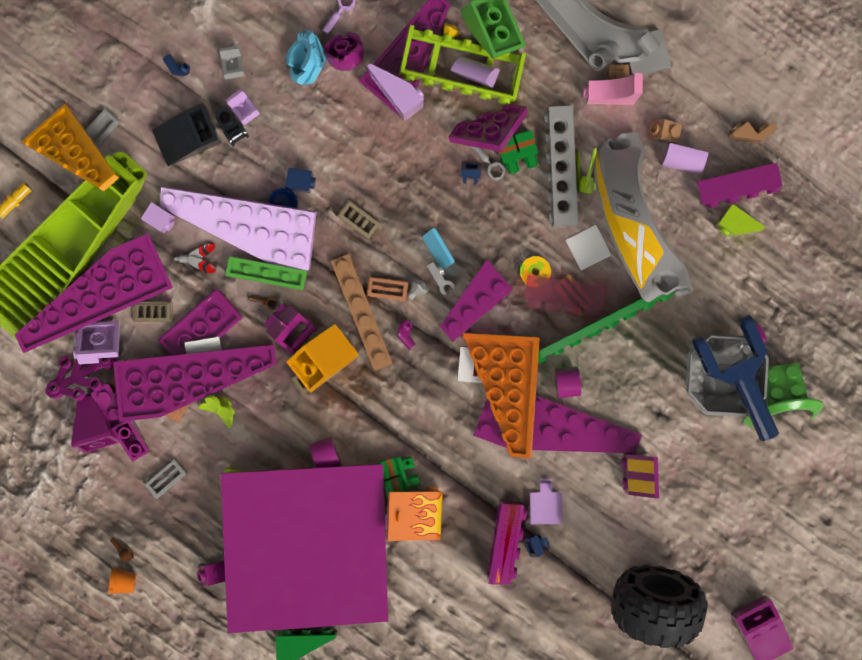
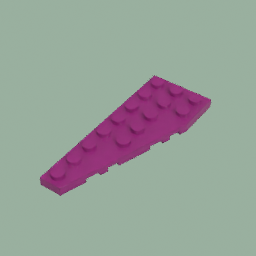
(111, 285)
(167, 383)

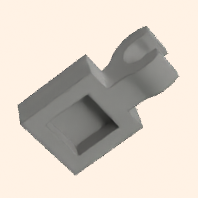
(437, 272)

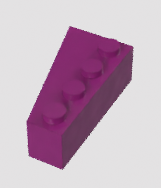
(479, 297)

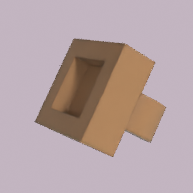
(617, 71)

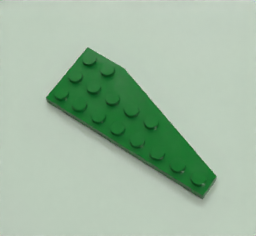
(594, 328)

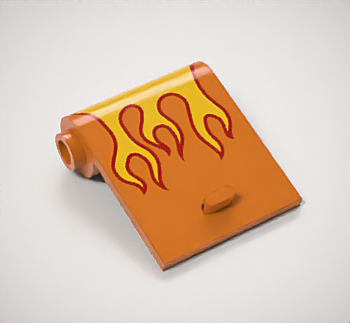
(414, 515)

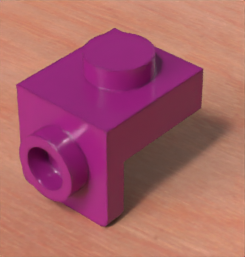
(211, 573)

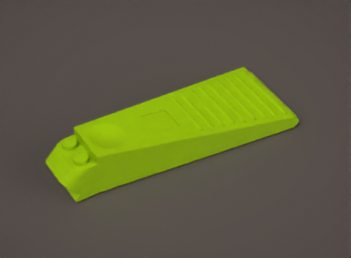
(65, 244)

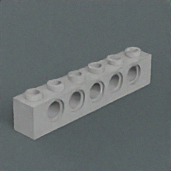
(564, 116)

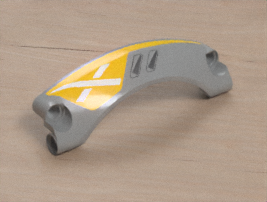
(630, 224)

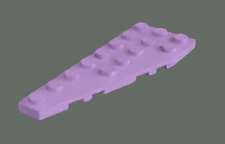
(262, 229)

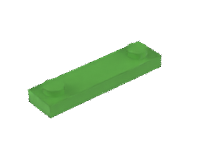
(266, 273)

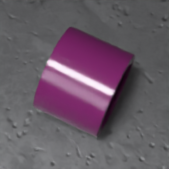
(567, 382)
(325, 453)

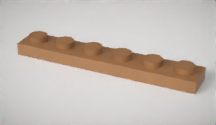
(361, 312)

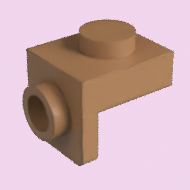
(665, 131)

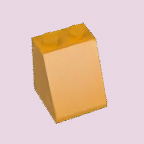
(322, 358)

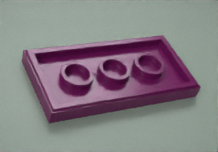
(207, 320)

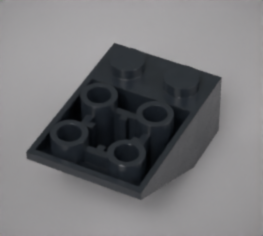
(187, 134)

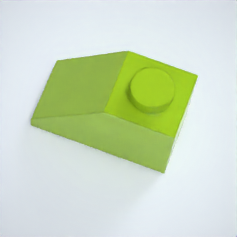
(737, 222)

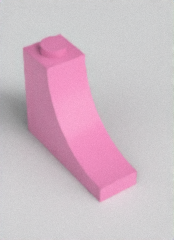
(614, 92)

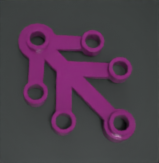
(76, 377)

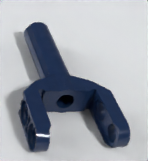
(742, 376)

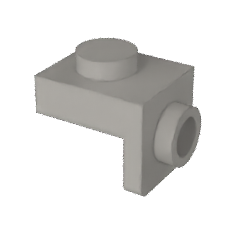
(231, 62)

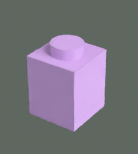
(158, 218)

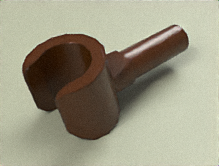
(262, 301)
(124, 555)

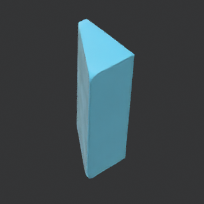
(438, 248)

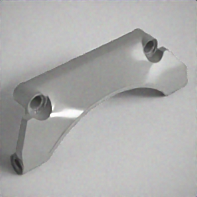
(598, 36)

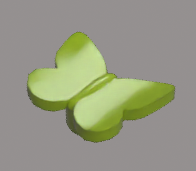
(220, 406)

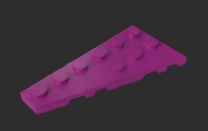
(429, 17)

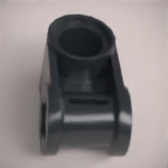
(233, 128)

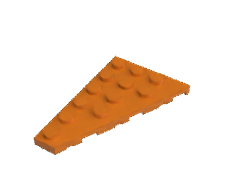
(510, 379)

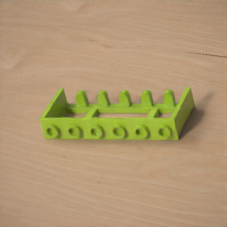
(465, 46)

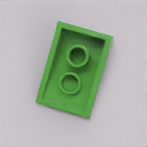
(493, 26)

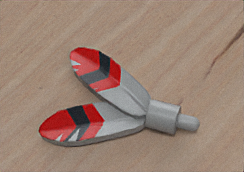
(195, 260)

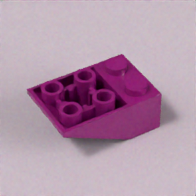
(762, 629)

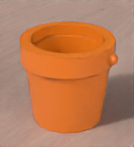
(121, 581)

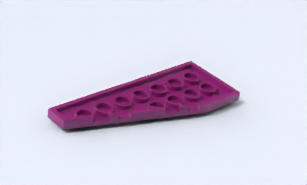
(563, 430)

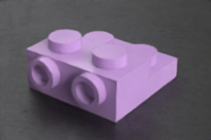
(97, 342)

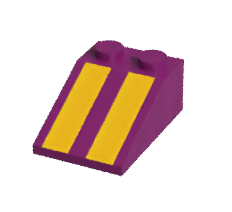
(640, 475)

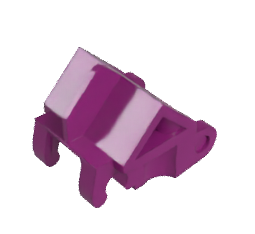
(283, 323)

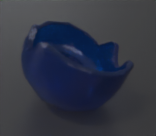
(283, 197)

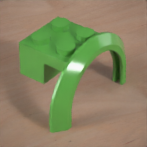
(787, 392)

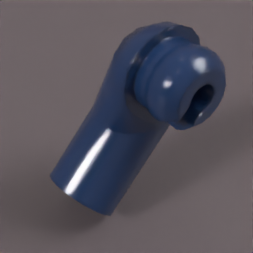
(176, 68)

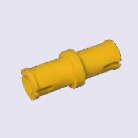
(13, 200)

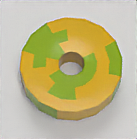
(535, 262)

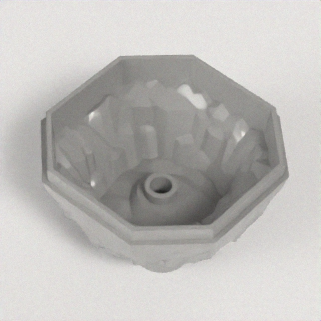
(717, 396)

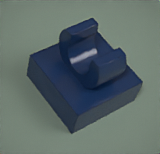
(471, 170)
(534, 545)

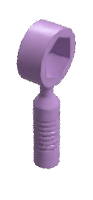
(336, 15)

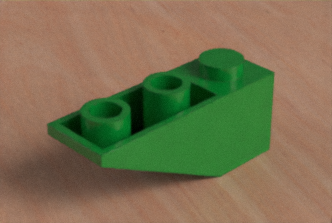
(295, 645)

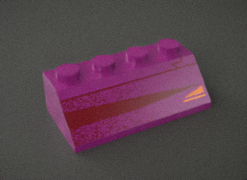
(505, 542)

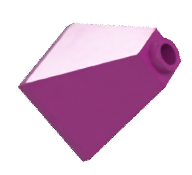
(91, 427)

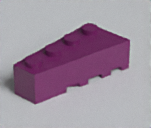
(740, 184)

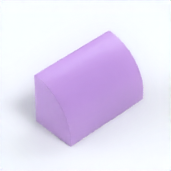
(475, 71)
(684, 158)

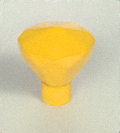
(451, 29)

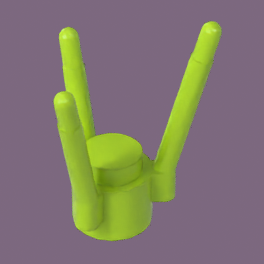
(585, 185)

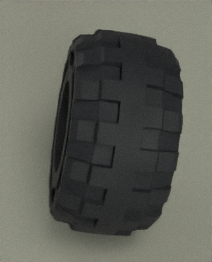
(658, 606)

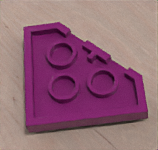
(490, 129)

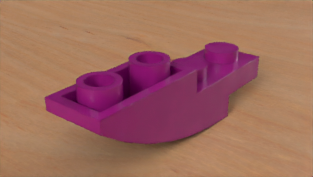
(126, 431)

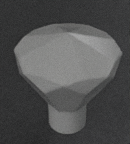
(418, 288)

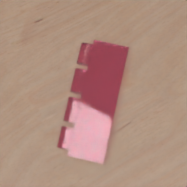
(567, 293)

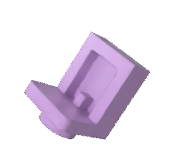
(242, 106)

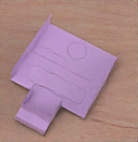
(546, 505)

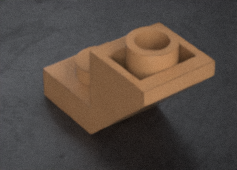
(747, 134)

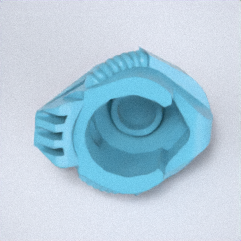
(305, 65)

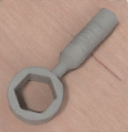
(485, 158)

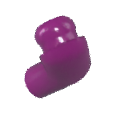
(404, 334)

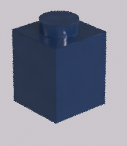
(300, 180)

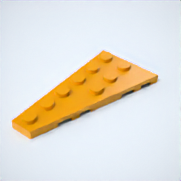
(70, 146)

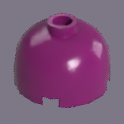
(344, 52)

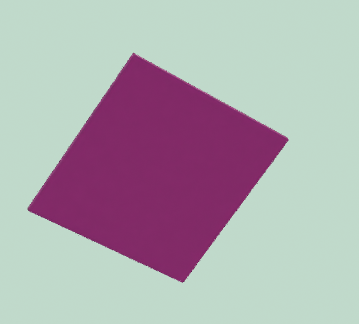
(304, 547)

